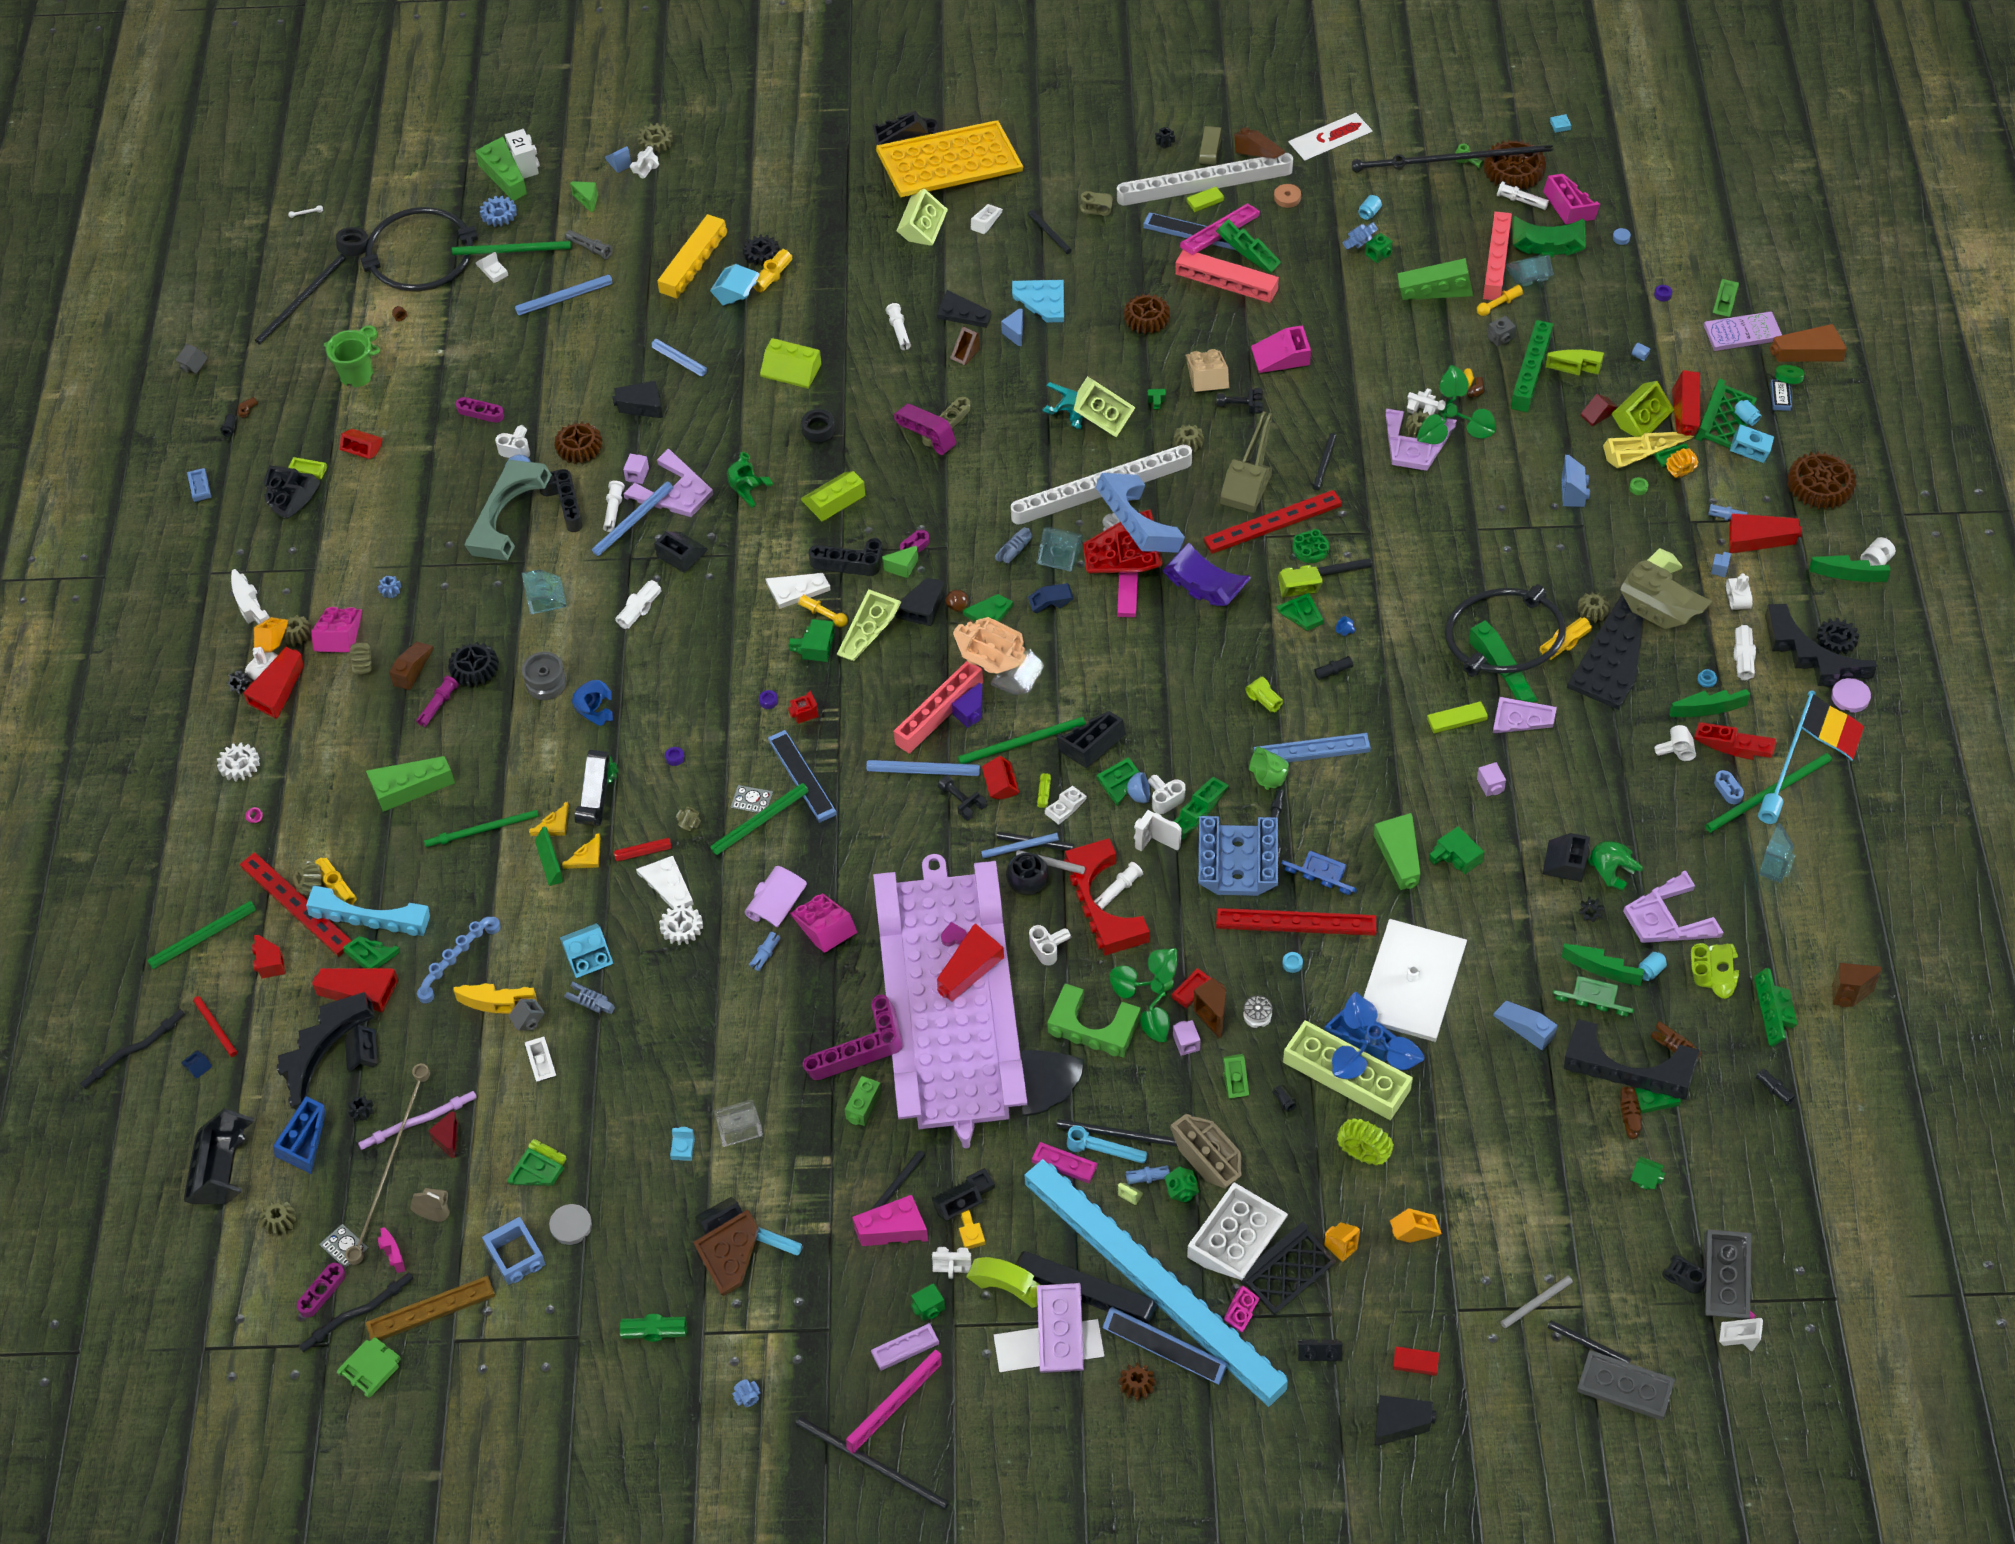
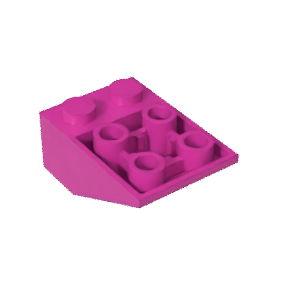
(1282, 350)
(336, 629)
(824, 922)

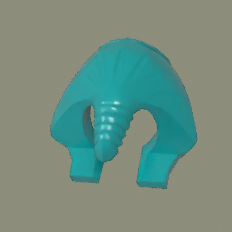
(1067, 403)

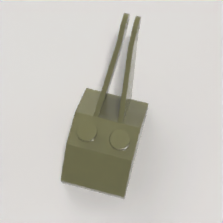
(1245, 479)

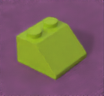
(1299, 581)

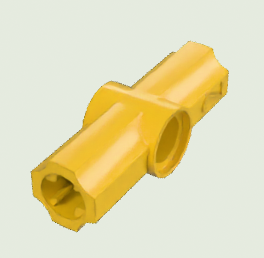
(772, 270)
(1573, 634)
(331, 876)

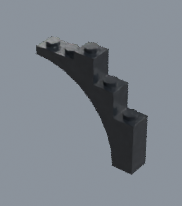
(1807, 654)
(313, 1042)

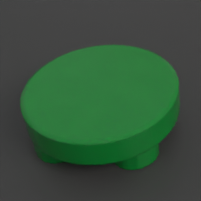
(1310, 546)

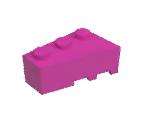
(1568, 200)
(891, 1223)

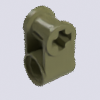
(1097, 204)

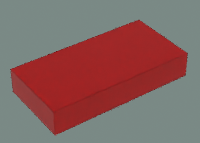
(1185, 992)
(1416, 1361)

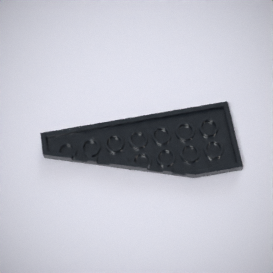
(1612, 658)

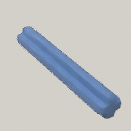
(679, 357)

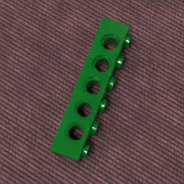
(1531, 366)

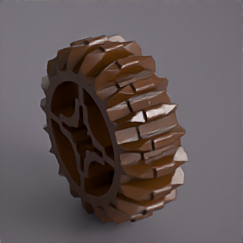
(1146, 313)
(567, 442)

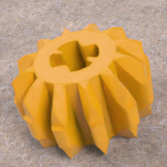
(1682, 462)

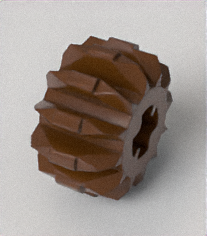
(1131, 1380)

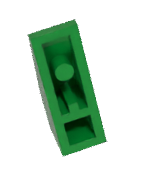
(1489, 643)

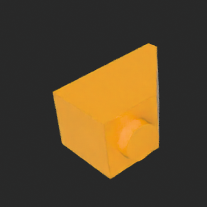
(269, 634)
(1414, 1226)
(1342, 1240)

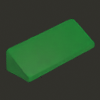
(548, 857)

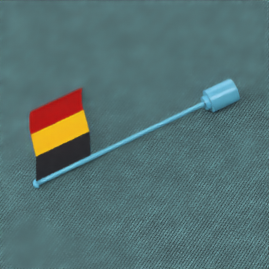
(1825, 725)

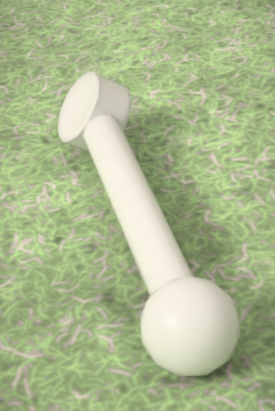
(319, 209)

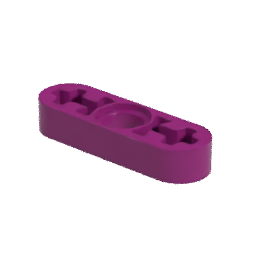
(468, 407)
(306, 1298)

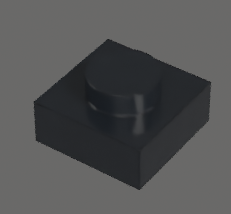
(982, 1181)

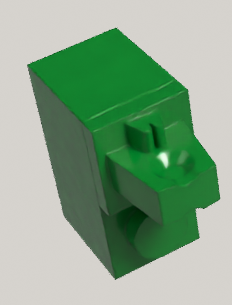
(816, 641)
(1458, 849)

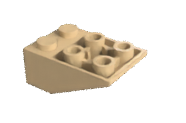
(1207, 370)

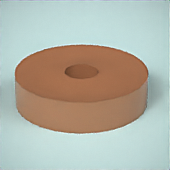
(1287, 195)

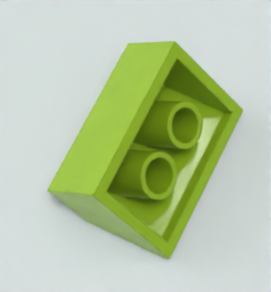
(790, 363)
(1643, 410)
(835, 495)

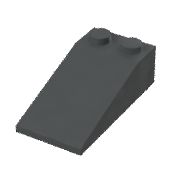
(1727, 1273)

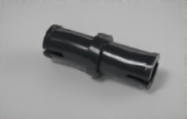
(1333, 667)
(1775, 1087)

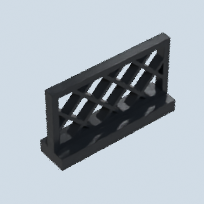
(1279, 1252)

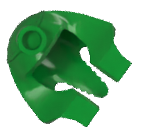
(742, 478)
(1607, 857)

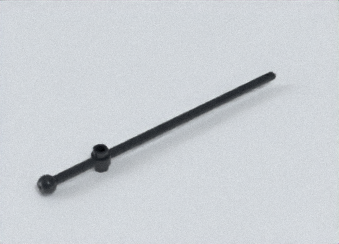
(1400, 161)

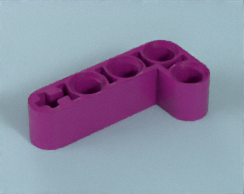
(928, 425)

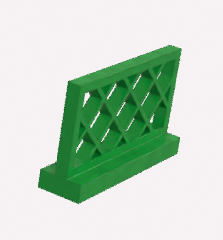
(1711, 413)

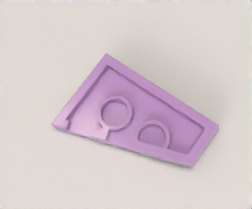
(1522, 715)

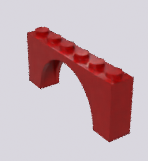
(1111, 931)

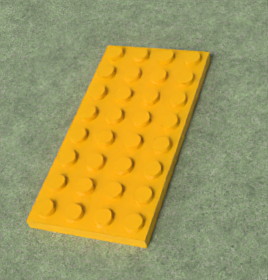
(949, 158)

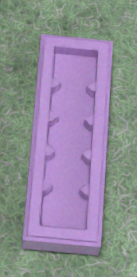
(904, 1347)

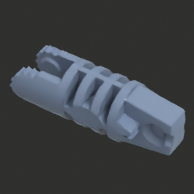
(1014, 546)
(590, 999)

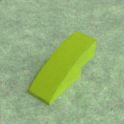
(1575, 361)

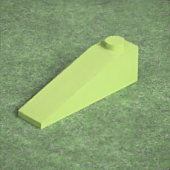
(872, 617)

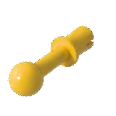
(1484, 308)
(839, 619)

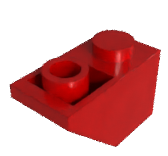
(269, 958)

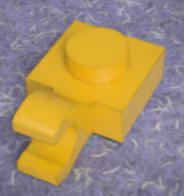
(971, 1233)

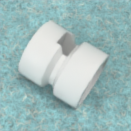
(1879, 552)

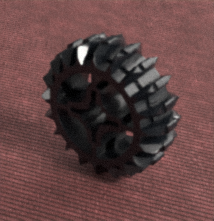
(484, 661)

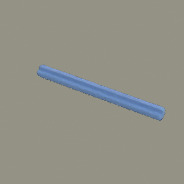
(563, 294)
(632, 518)
(923, 767)

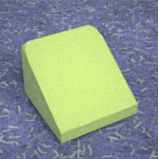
(1129, 1193)

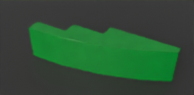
(1248, 247)
(1842, 568)
(1704, 705)
(1201, 804)
(1595, 962)

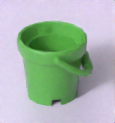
(351, 355)

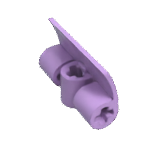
(775, 896)

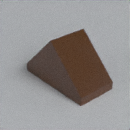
(966, 346)

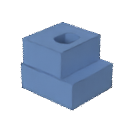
(1721, 564)

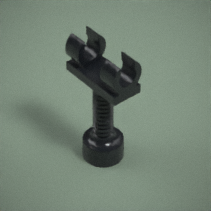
(1256, 394)
(964, 810)

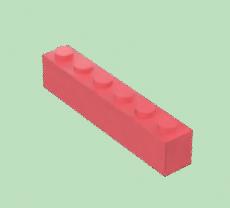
(1497, 255)
(1227, 276)
(936, 707)

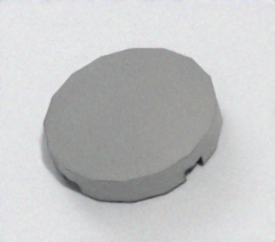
(570, 1224)

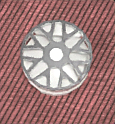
(1257, 1012)

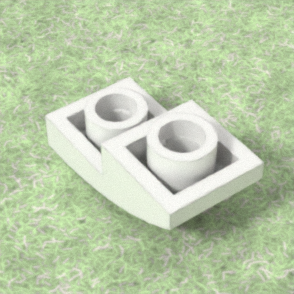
(1067, 804)

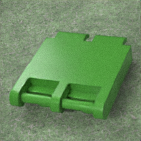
(370, 1366)

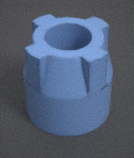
(1640, 351)

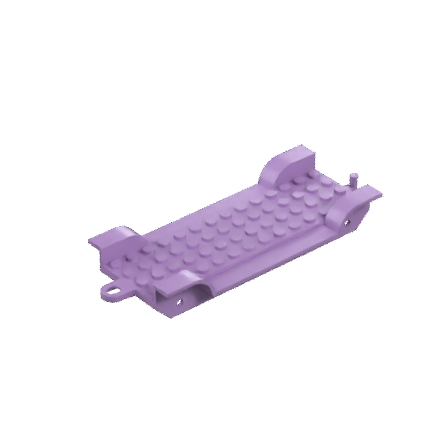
(958, 1055)

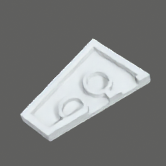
(667, 881)

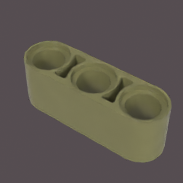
(1210, 145)

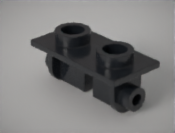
(1326, 1351)

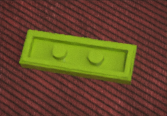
(1457, 717)

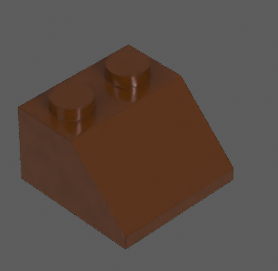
(1854, 983)
(1210, 1005)

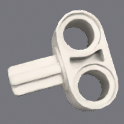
(515, 444)
(1739, 592)
(259, 663)
(1681, 743)
(1171, 794)
(1046, 943)

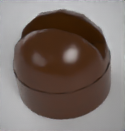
(399, 313)

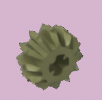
(1414, 422)
(1189, 436)
(1593, 607)
(297, 630)
(360, 658)
(306, 876)
(278, 1218)

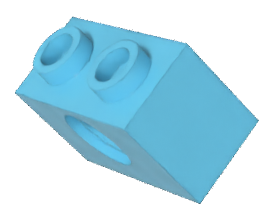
(1751, 443)

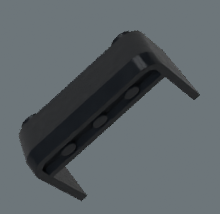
(213, 1159)

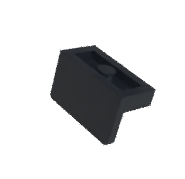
(361, 1047)
(718, 1214)

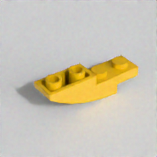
(487, 999)

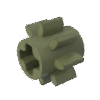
(688, 818)

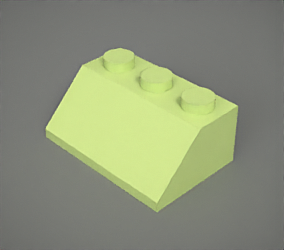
(922, 218)
(1102, 407)

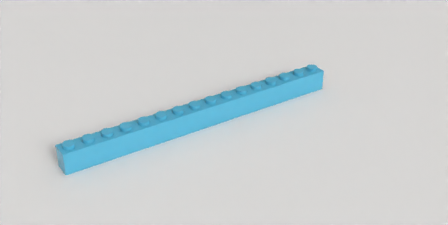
(1156, 1282)

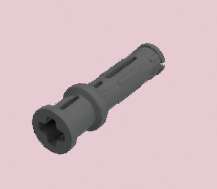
(595, 246)

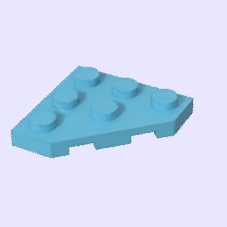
(1041, 297)

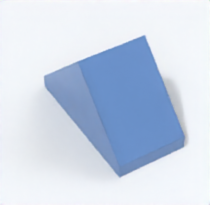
(619, 160)
(1013, 327)

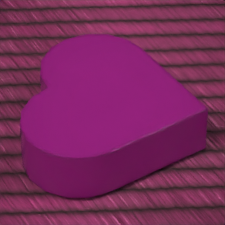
(953, 935)

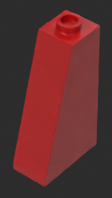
(1687, 403)
(1761, 532)
(275, 683)
(969, 963)
(346, 982)

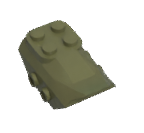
(1659, 598)

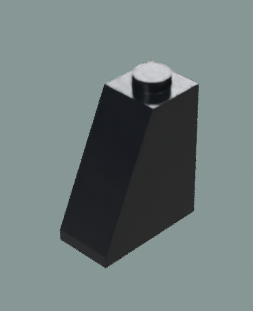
(638, 400)
(922, 602)
(1402, 1418)

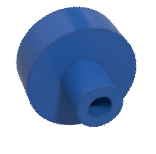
(1345, 626)

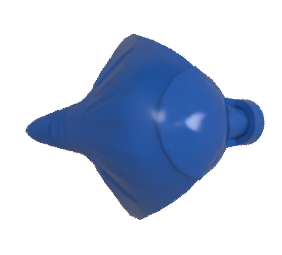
(588, 699)

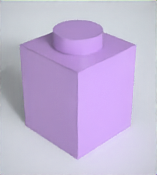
(636, 468)
(1491, 779)
(1186, 1037)

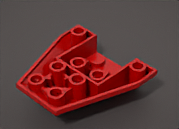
(1118, 552)

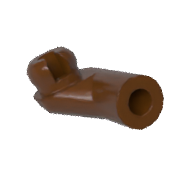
(1477, 389)
(244, 407)

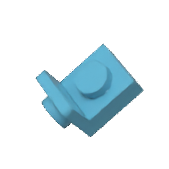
(682, 1144)

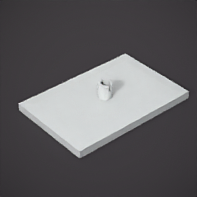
(1414, 978)

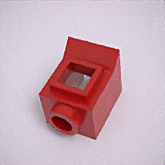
(803, 708)

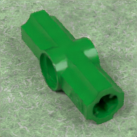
(653, 1327)

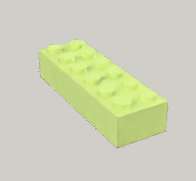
(1378, 1088)

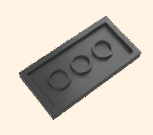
(1626, 1385)

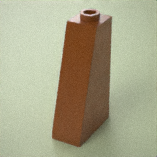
(1809, 345)

